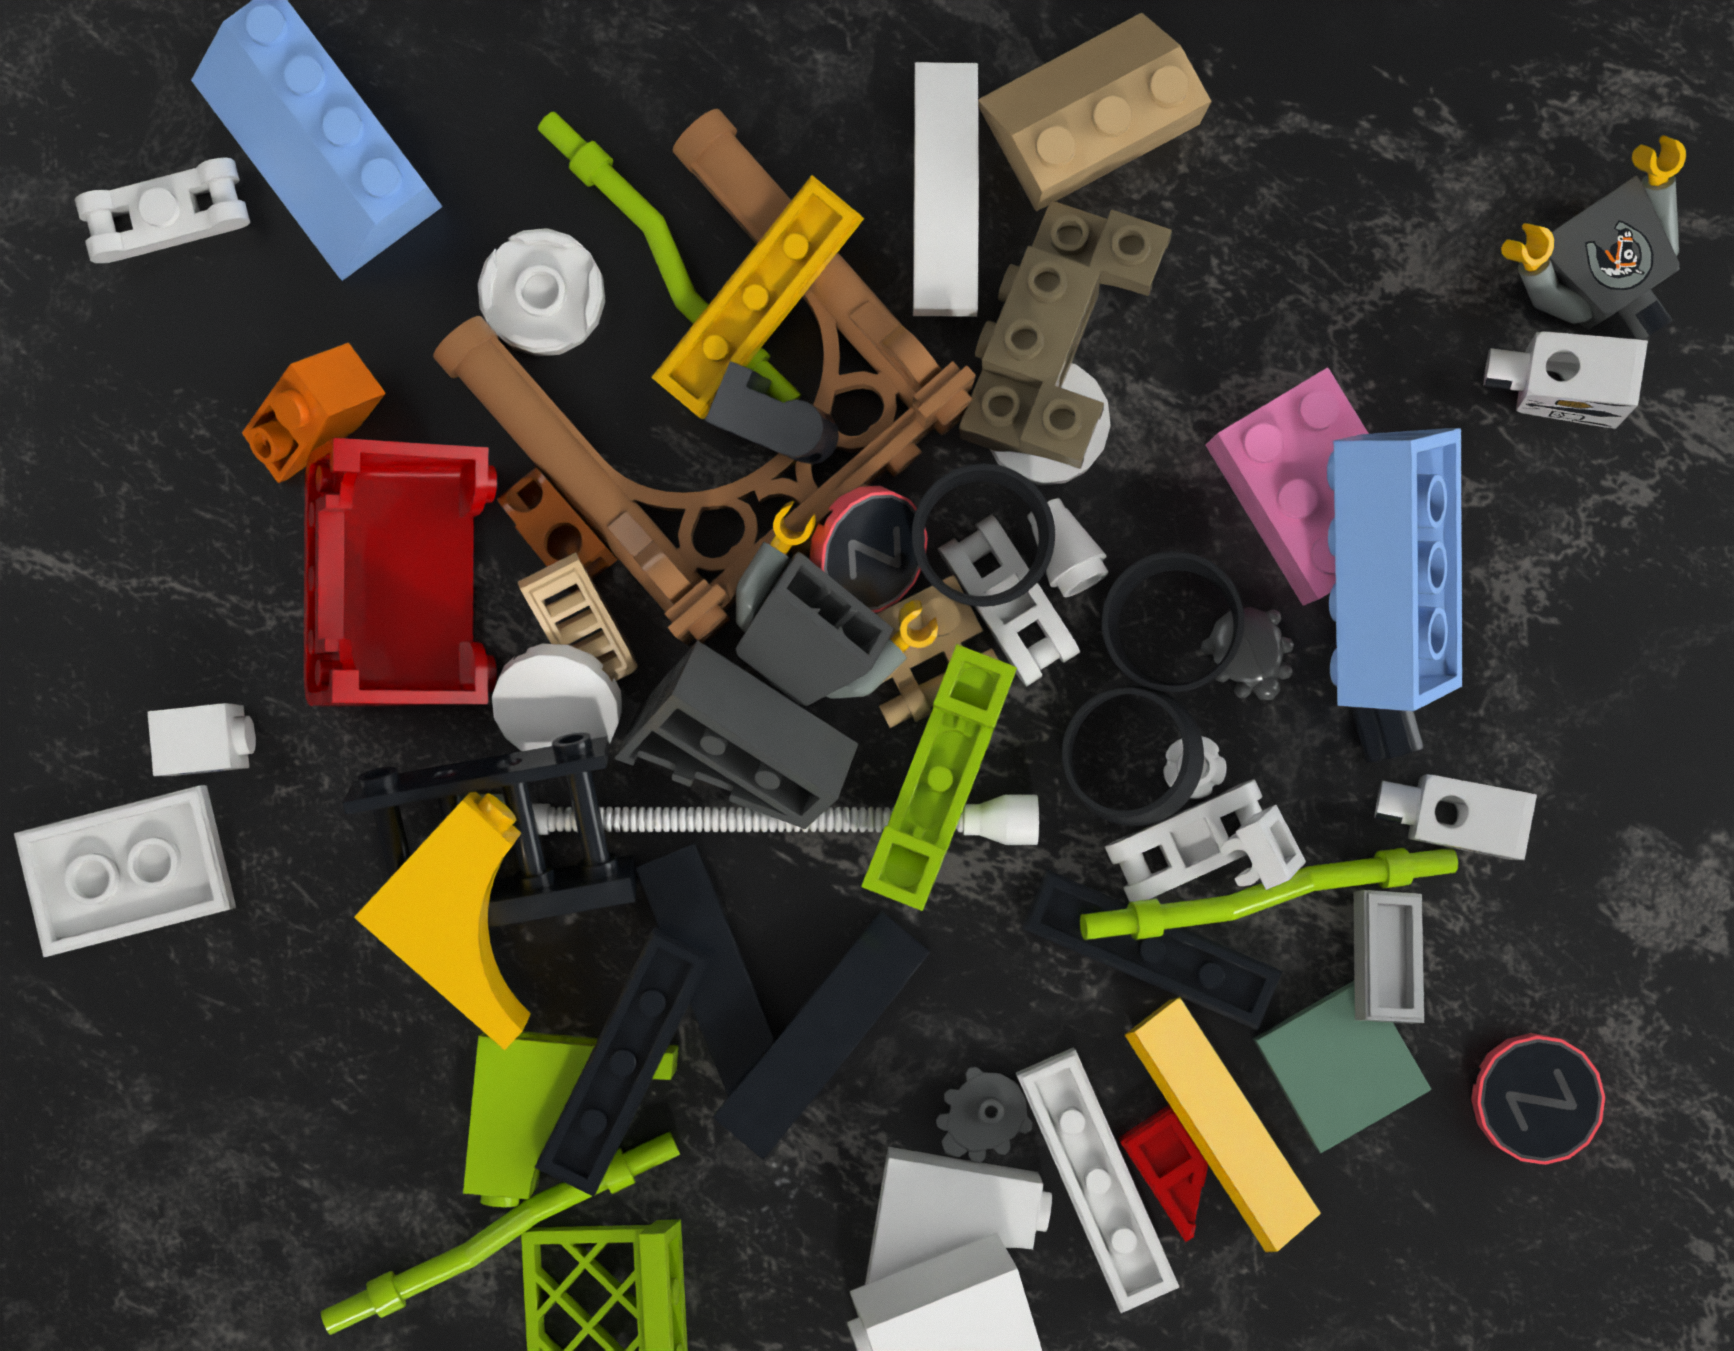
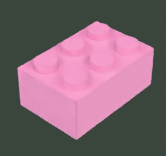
(1280, 476)

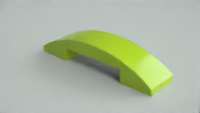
(940, 777)

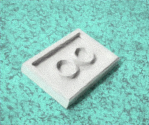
(125, 870)

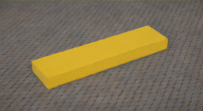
(758, 295)
(1222, 1125)

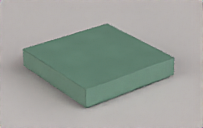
(1340, 1069)

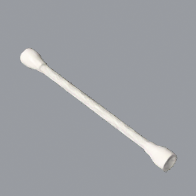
(1001, 819)

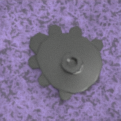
(1259, 656)
(983, 1115)

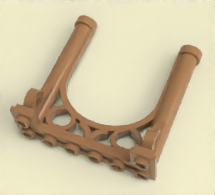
(611, 501)

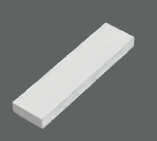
(1097, 1180)

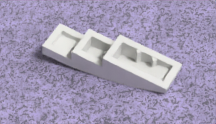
(945, 189)

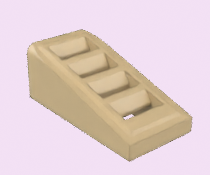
(607, 645)

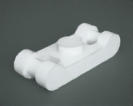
(163, 211)
(1011, 617)
(1187, 841)

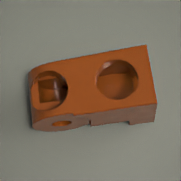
(553, 525)

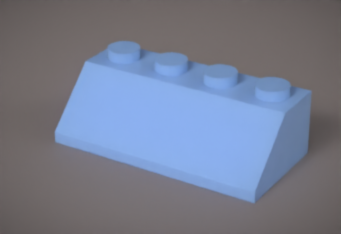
(311, 135)
(1396, 568)

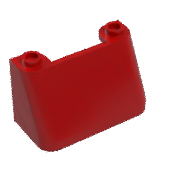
(393, 574)

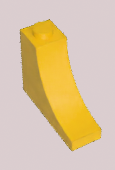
(438, 914)

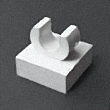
(1269, 847)

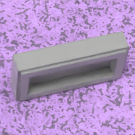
(1388, 957)

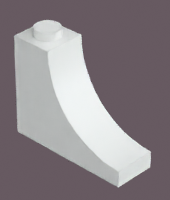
(948, 1202)
(948, 1304)

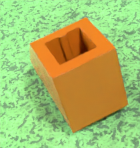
(310, 405)

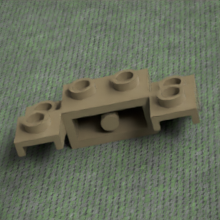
(1044, 316)

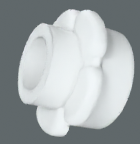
(1213, 768)

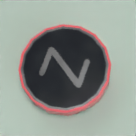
(869, 545)
(1538, 1098)

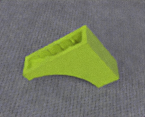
(518, 1105)

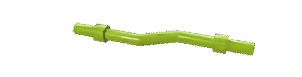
(595, 168)
(1150, 918)
(389, 1291)

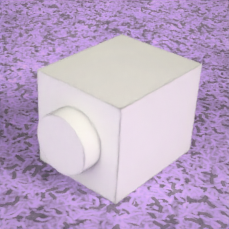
(200, 739)

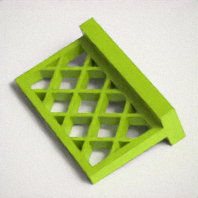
(657, 1279)

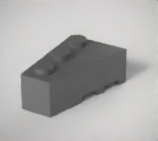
(741, 736)

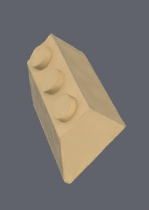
(1095, 109)

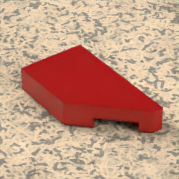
(1169, 1166)

